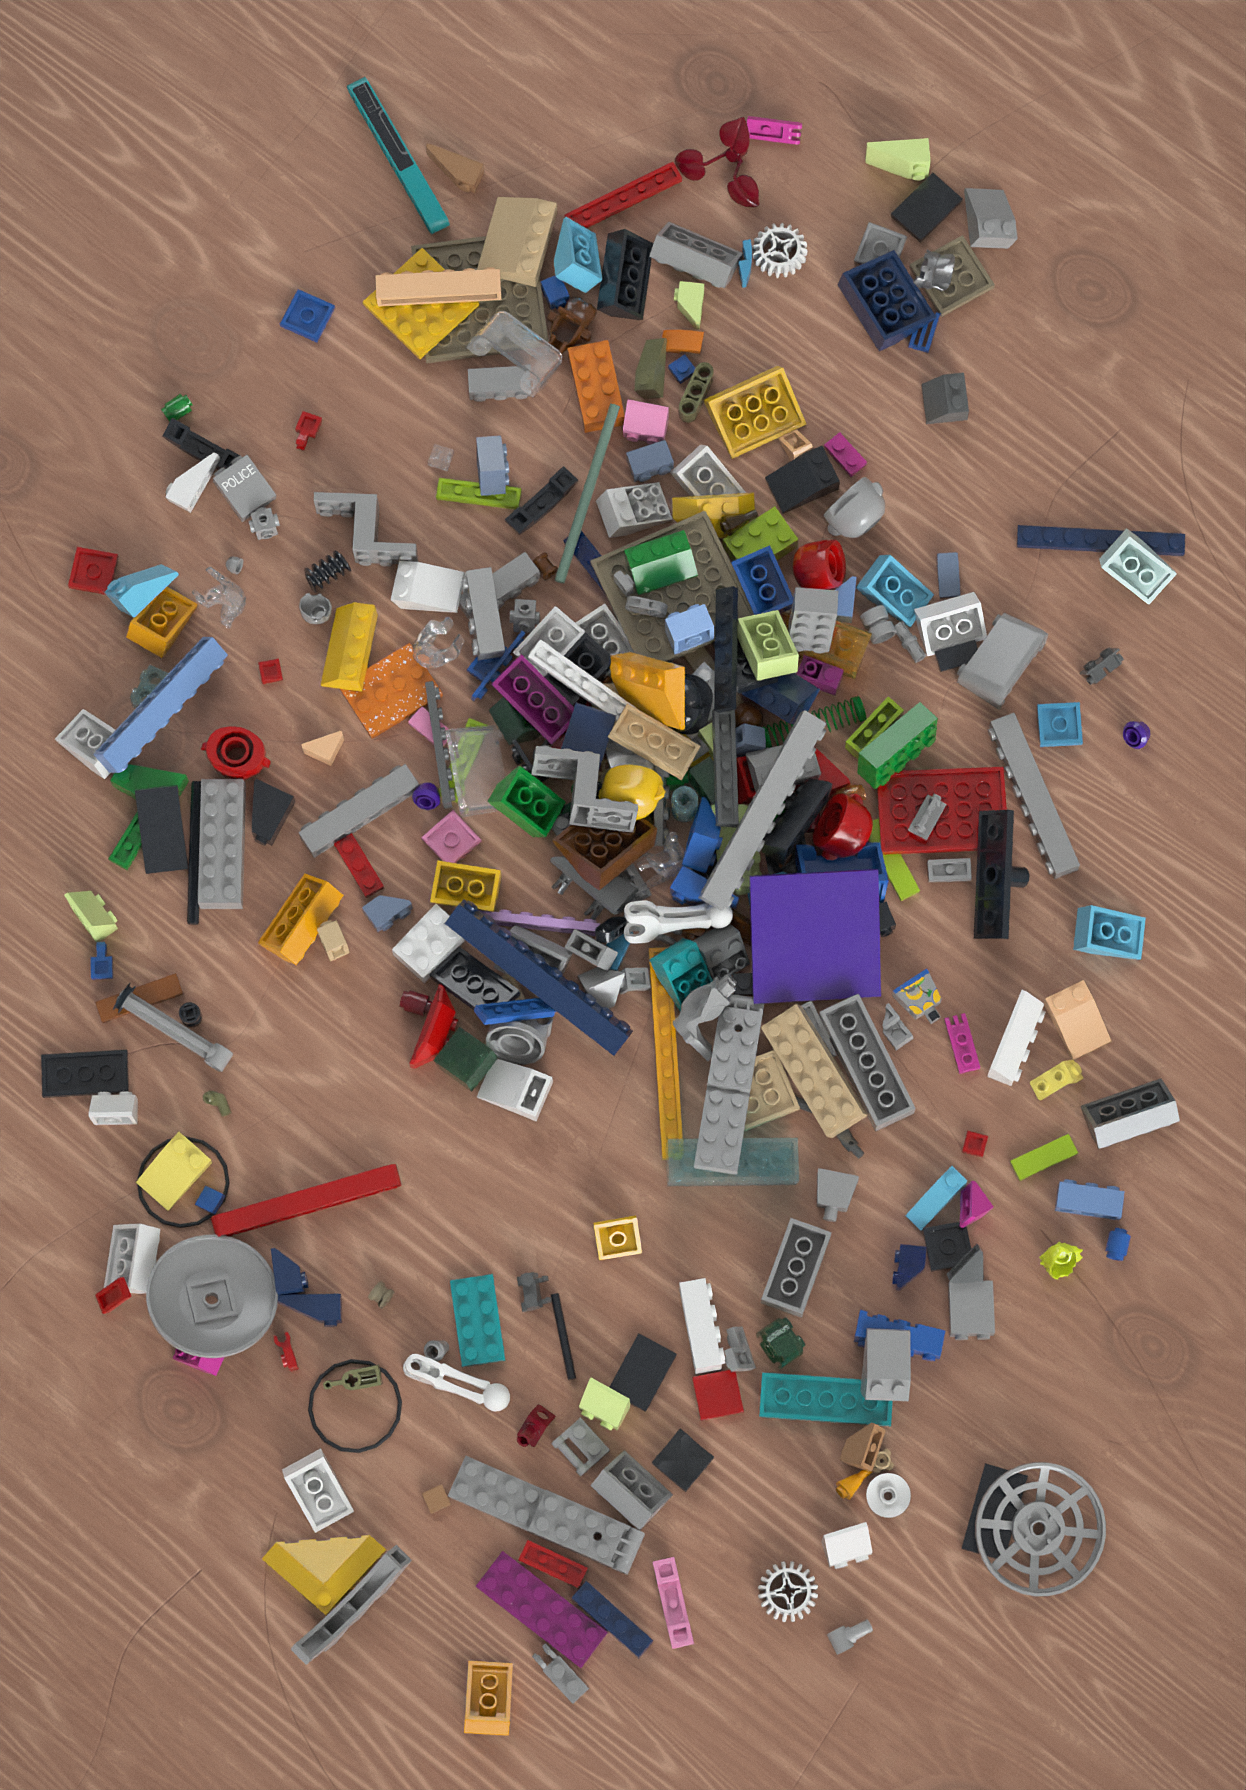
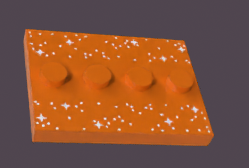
(390, 691)

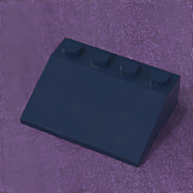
(885, 300)

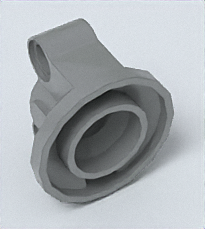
(519, 1041)

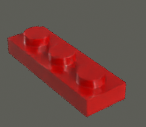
(359, 865)
(553, 1564)

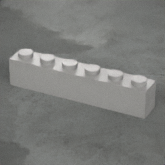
(359, 810)

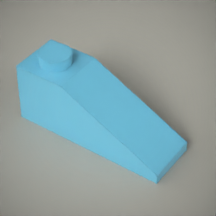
(936, 1198)

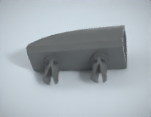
(612, 896)

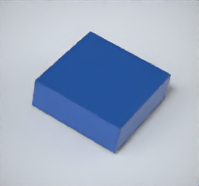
(210, 1200)

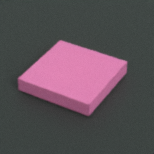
(451, 838)

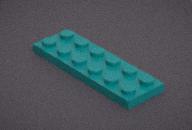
(820, 1400)

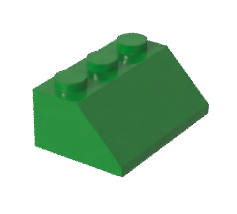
(660, 562)
(527, 802)

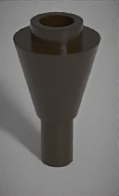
(732, 523)

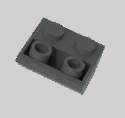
(723, 951)

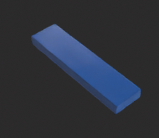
(513, 1011)

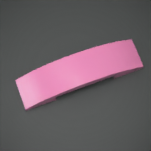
(673, 1603)

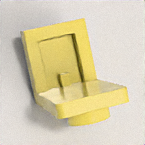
(1056, 1078)

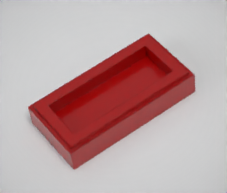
(113, 1295)

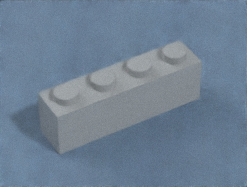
(510, 580)

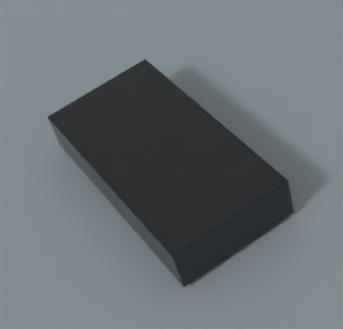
(956, 655)

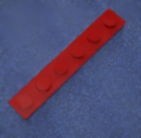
(626, 196)

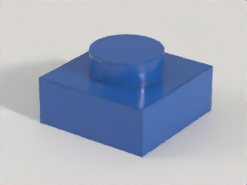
(681, 369)

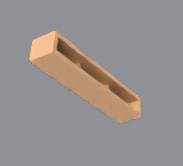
(438, 287)

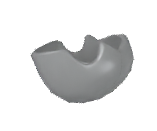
(315, 608)

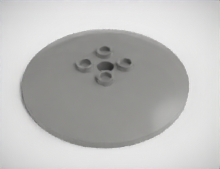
(215, 1268)

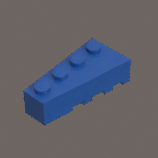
(923, 1339)

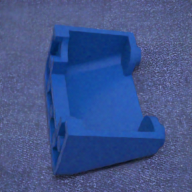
(868, 858)

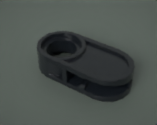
(610, 929)

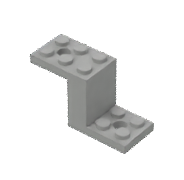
(366, 523)
(585, 808)

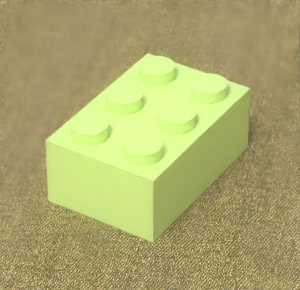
(767, 645)

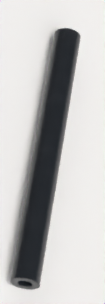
(562, 1332)

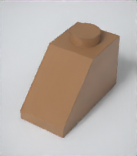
(863, 1447)

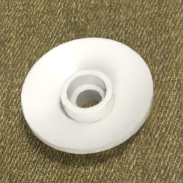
(888, 1483)

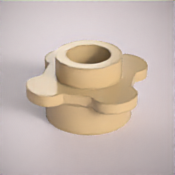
(887, 1464)

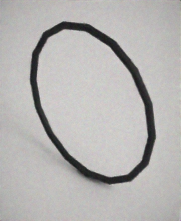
(191, 1223)
(352, 1449)

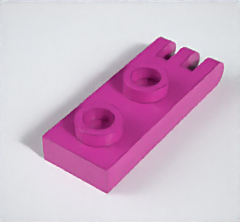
(774, 130)
(962, 1044)

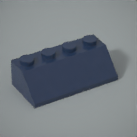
(786, 697)

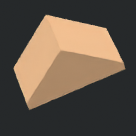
(795, 444)
(324, 748)

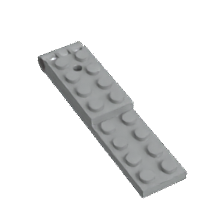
(729, 1086)
(546, 1515)

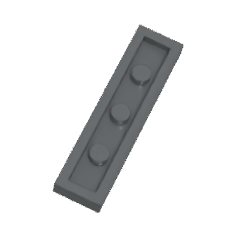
(661, 812)

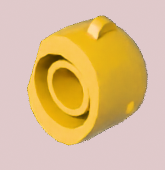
(634, 785)

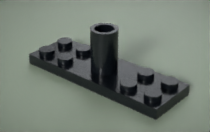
(995, 874)

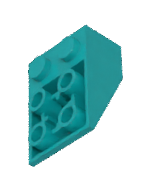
(681, 970)

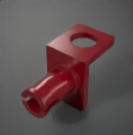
(534, 1427)

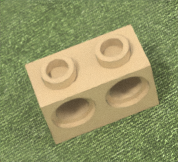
(333, 940)

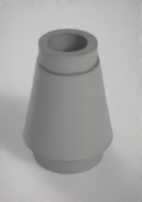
(436, 1349)

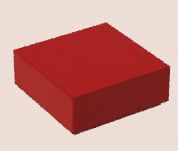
(270, 671)
(975, 1144)

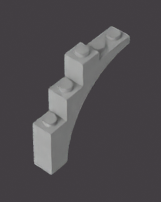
(353, 1606)

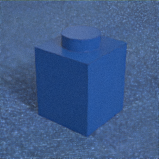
(555, 292)

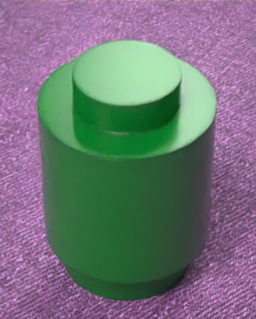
(177, 407)

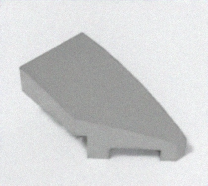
(894, 1029)

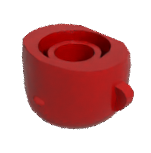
(820, 565)
(231, 737)
(843, 827)

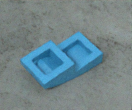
(745, 265)

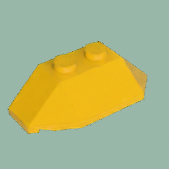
(715, 507)

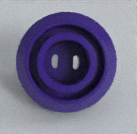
(1136, 734)
(426, 796)

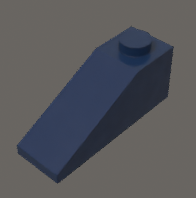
(318, 1307)

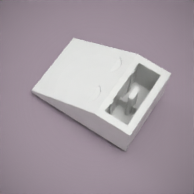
(633, 509)
(516, 1088)

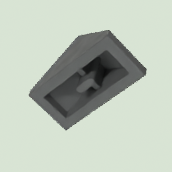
(969, 1268)

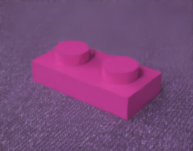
(845, 454)

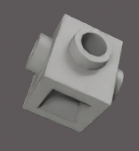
(264, 523)
(524, 616)

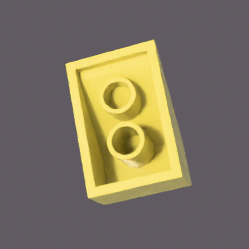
(174, 1171)

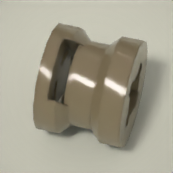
(381, 1294)

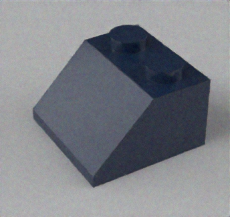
(288, 1275)

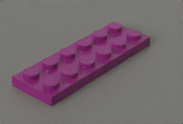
(541, 1609)

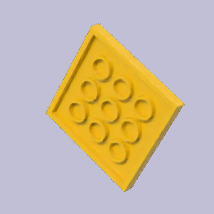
(420, 325)

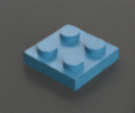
(1059, 724)

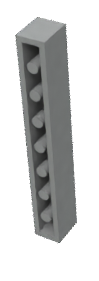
(1033, 795)

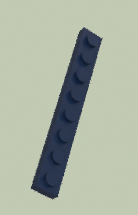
(1094, 539)

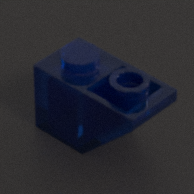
(910, 1264)

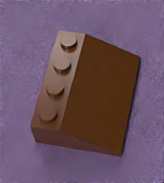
(604, 853)

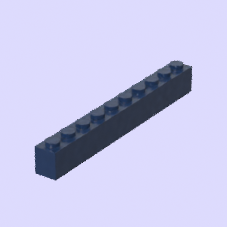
(539, 977)

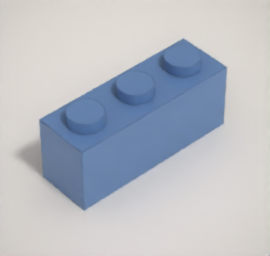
(1089, 1200)

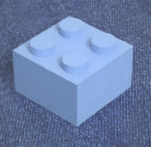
(689, 628)

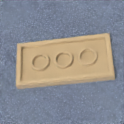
(654, 741)

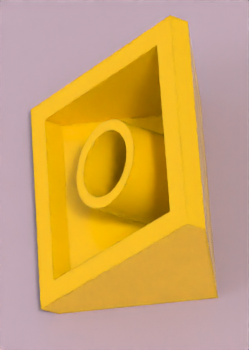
(617, 1237)

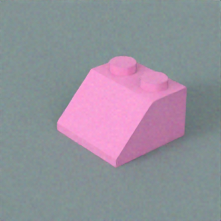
(645, 422)

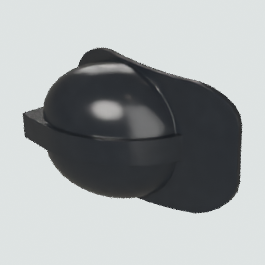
(697, 704)

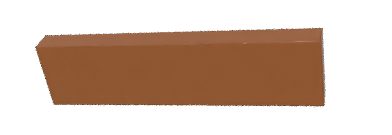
(152, 993)

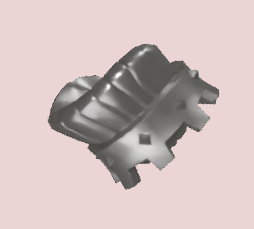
(935, 271)

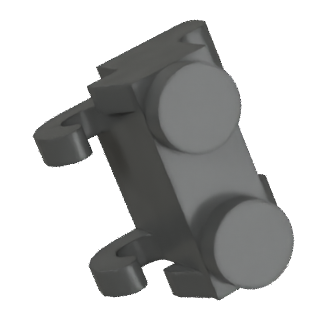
(532, 1292)

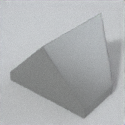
(602, 985)

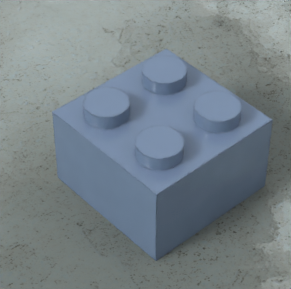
(492, 465)

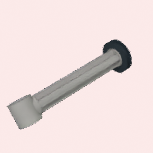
(213, 1054)

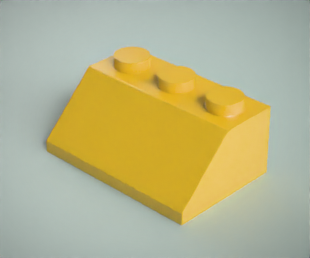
(459, 882)

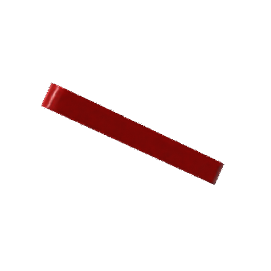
(306, 1201)

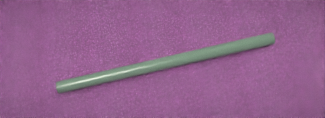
(587, 493)

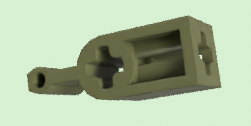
(359, 1373)

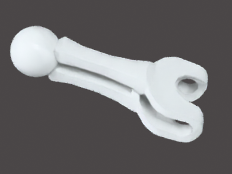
(657, 920)
(495, 1395)

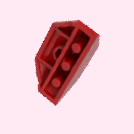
(436, 1029)

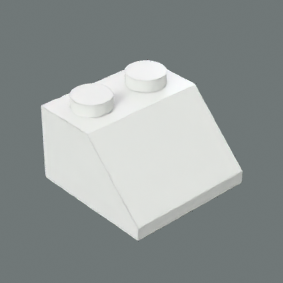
(114, 1109)

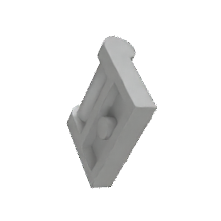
(585, 1441)

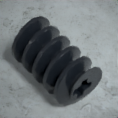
(326, 570)

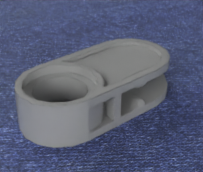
(646, 606)

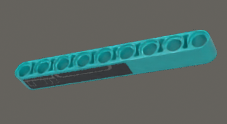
(398, 155)

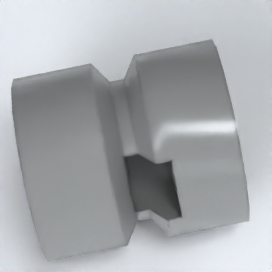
(876, 621)

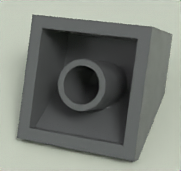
(945, 399)

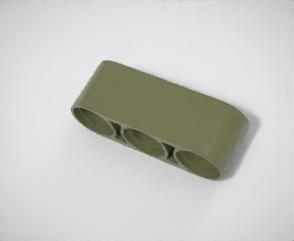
(696, 383)

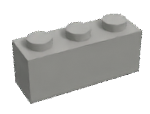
(495, 383)

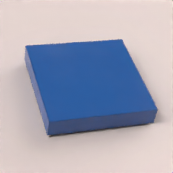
(307, 315)

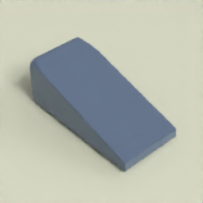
(948, 574)

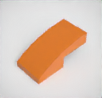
(683, 341)

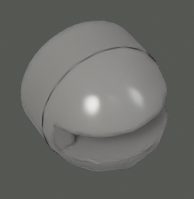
(234, 564)

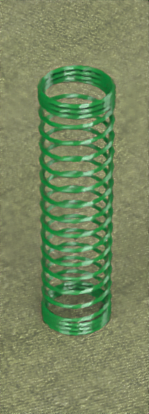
(858, 706)

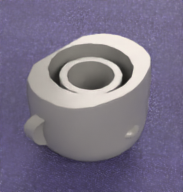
(856, 509)

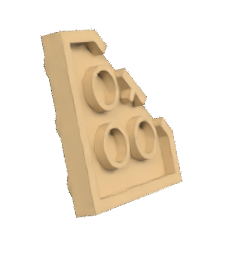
(770, 1092)

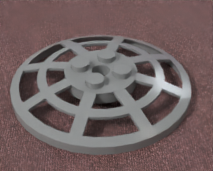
(1053, 1530)

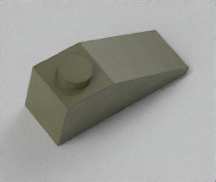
(651, 369)

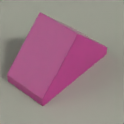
(973, 1204)

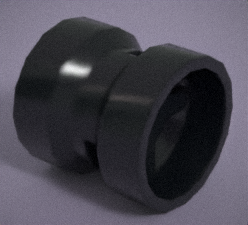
(193, 1017)

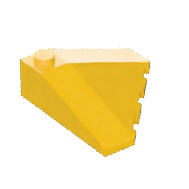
(324, 1569)

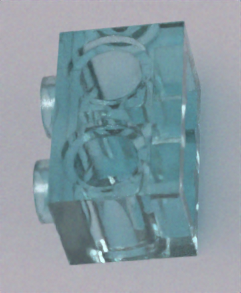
(145, 686)

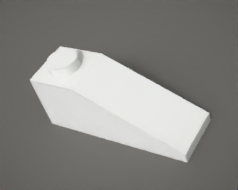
(190, 485)

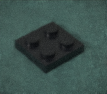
(946, 1245)

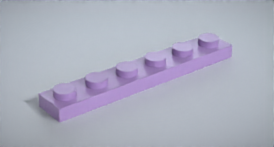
(545, 922)

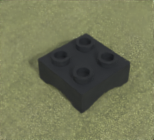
(682, 1460)

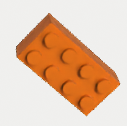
(595, 384)

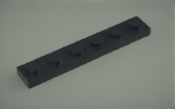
(726, 649)

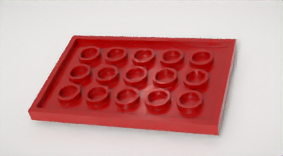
(963, 792)

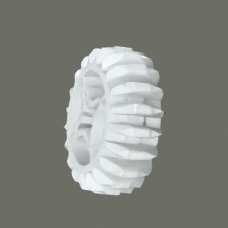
(792, 240)
(800, 1589)

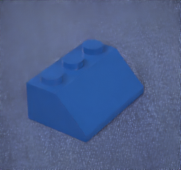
(763, 582)

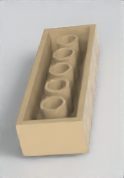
(814, 1071)

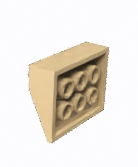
(518, 238)

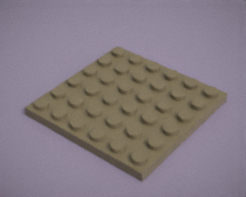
(518, 299)
(714, 570)

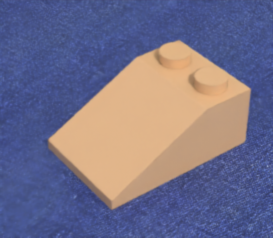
(1077, 1020)

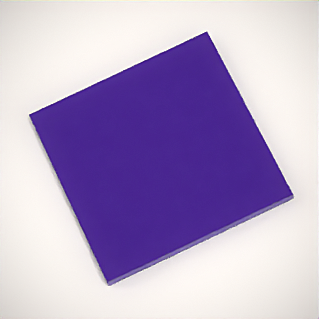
(815, 936)

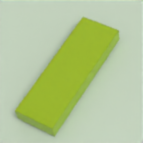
(1043, 1157)

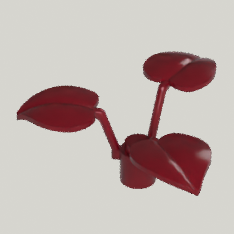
(736, 137)

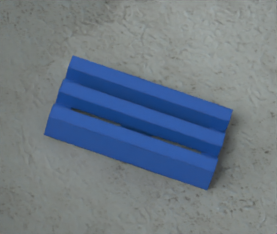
(919, 347)

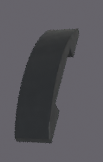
(195, 445)
(542, 502)

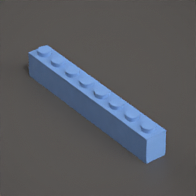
(160, 705)

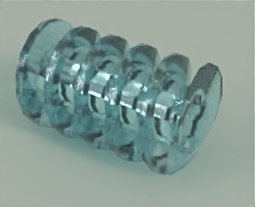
(681, 796)

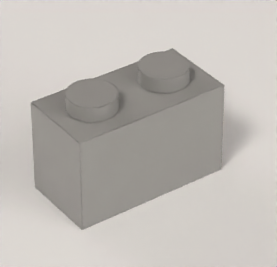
(591, 950)

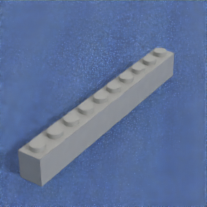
(762, 810)

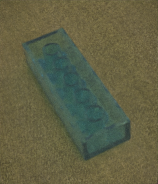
(760, 1163)

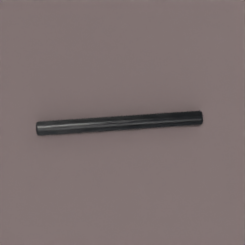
(194, 841)

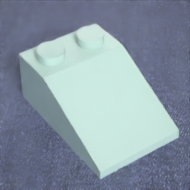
(1137, 566)

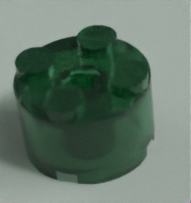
(780, 1342)

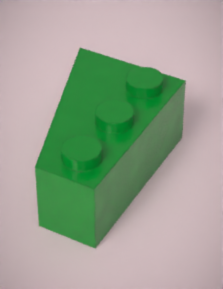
(143, 777)

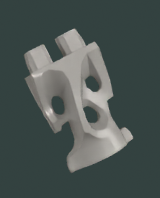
(702, 1006)

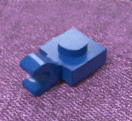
(101, 965)

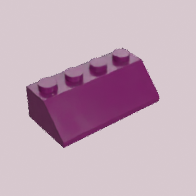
(534, 698)

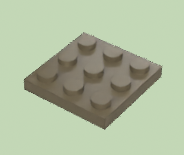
(967, 281)

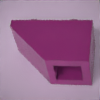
(821, 674)

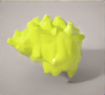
(1060, 1259)

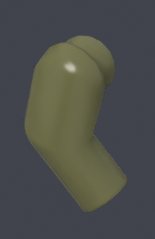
(219, 1100)

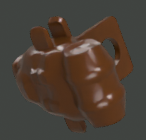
(571, 324)

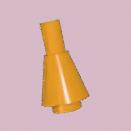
(849, 1485)

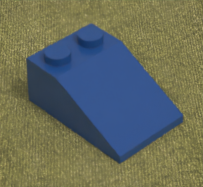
(702, 839)
(688, 887)

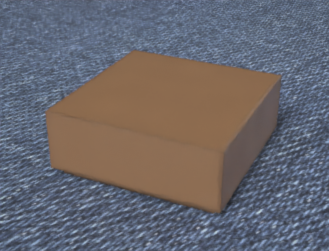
(436, 1499)

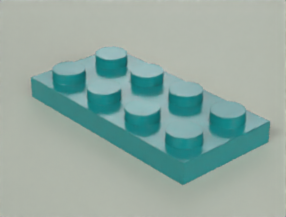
(477, 1320)

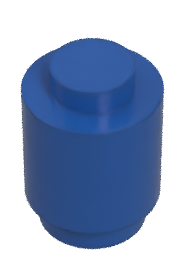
(1117, 1244)

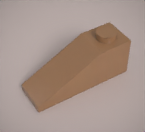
(459, 169)

